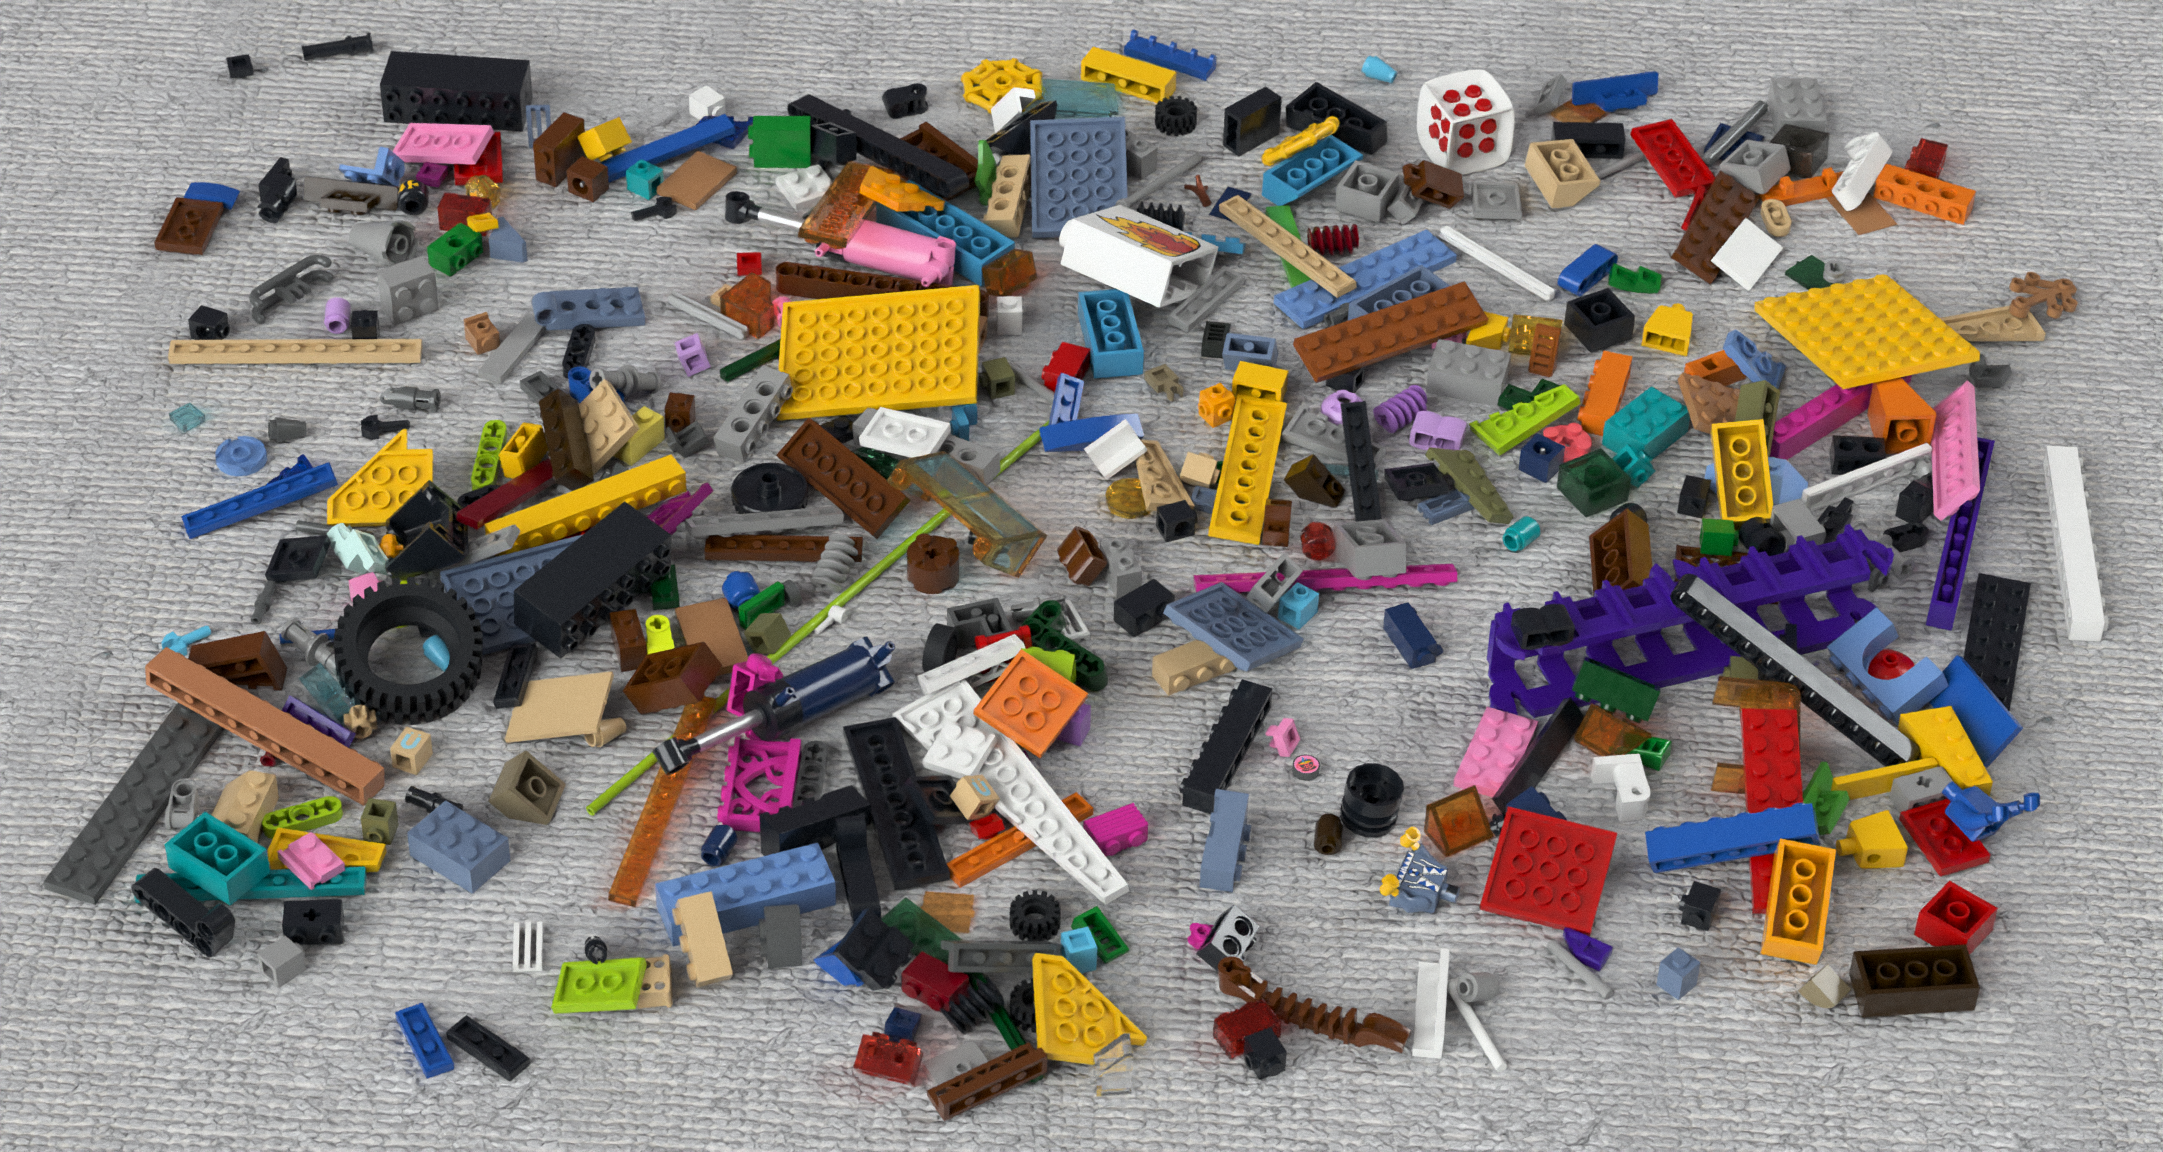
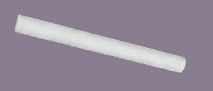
(1477, 1028)

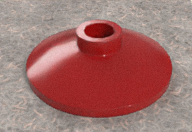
(1889, 664)

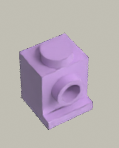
(692, 354)

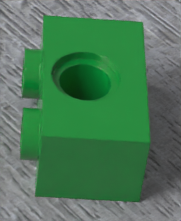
(455, 249)

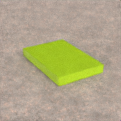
(599, 986)

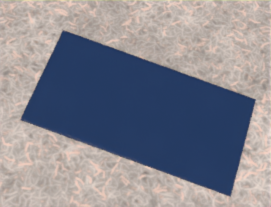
(1228, 194)

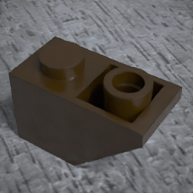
(1314, 482)

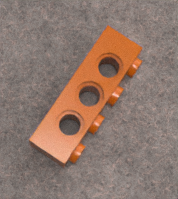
(1924, 194)

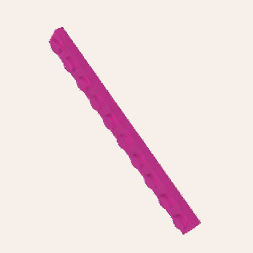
(1337, 578)

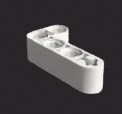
(1868, 158)

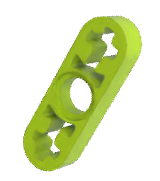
(308, 808)

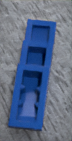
(1080, 433)

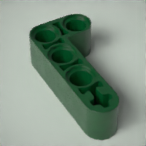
(1089, 667)

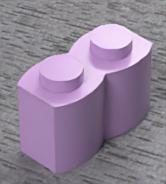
(1437, 431)

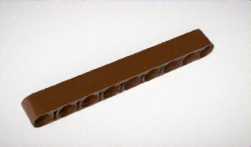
(826, 283)

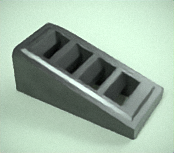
(1214, 339)

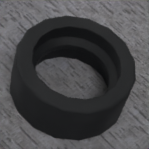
(940, 646)

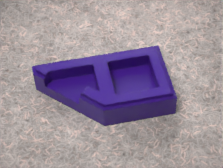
(1587, 949)

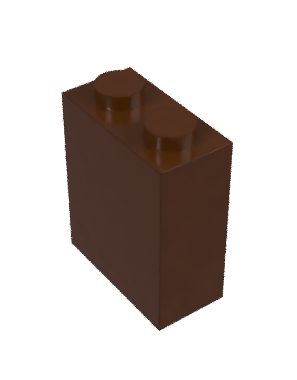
(558, 149)

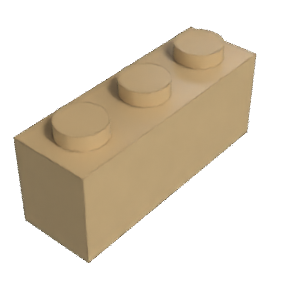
(1188, 666)
(702, 939)

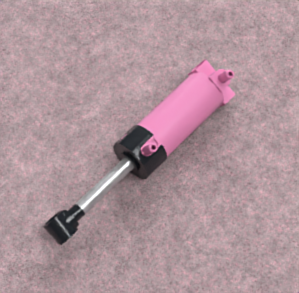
(873, 245)

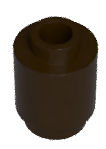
(1328, 834)

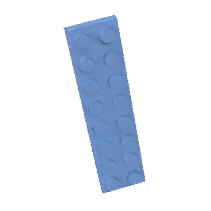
(1310, 301)

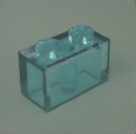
(327, 693)

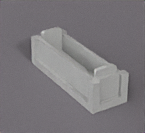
(1404, 204)

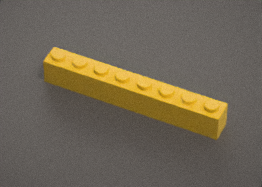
(592, 503)

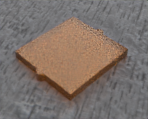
(1578, 113)
(950, 909)

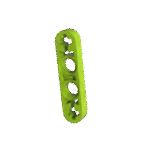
(489, 457)

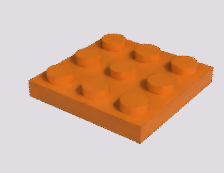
(1030, 703)

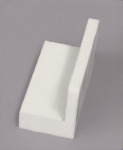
(1011, 107)
(1115, 449)

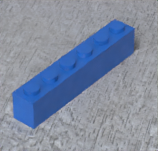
(1730, 837)

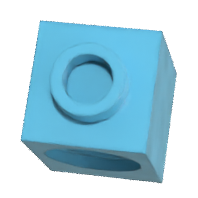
(1079, 949)

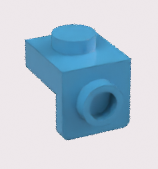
(962, 418)

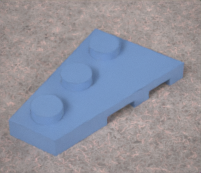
(1752, 362)

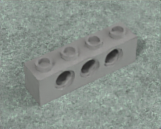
(753, 414)

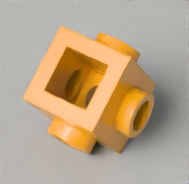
(1216, 405)

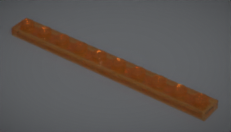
(658, 811)

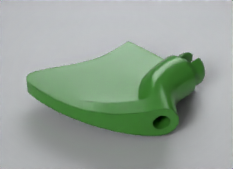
(985, 172)

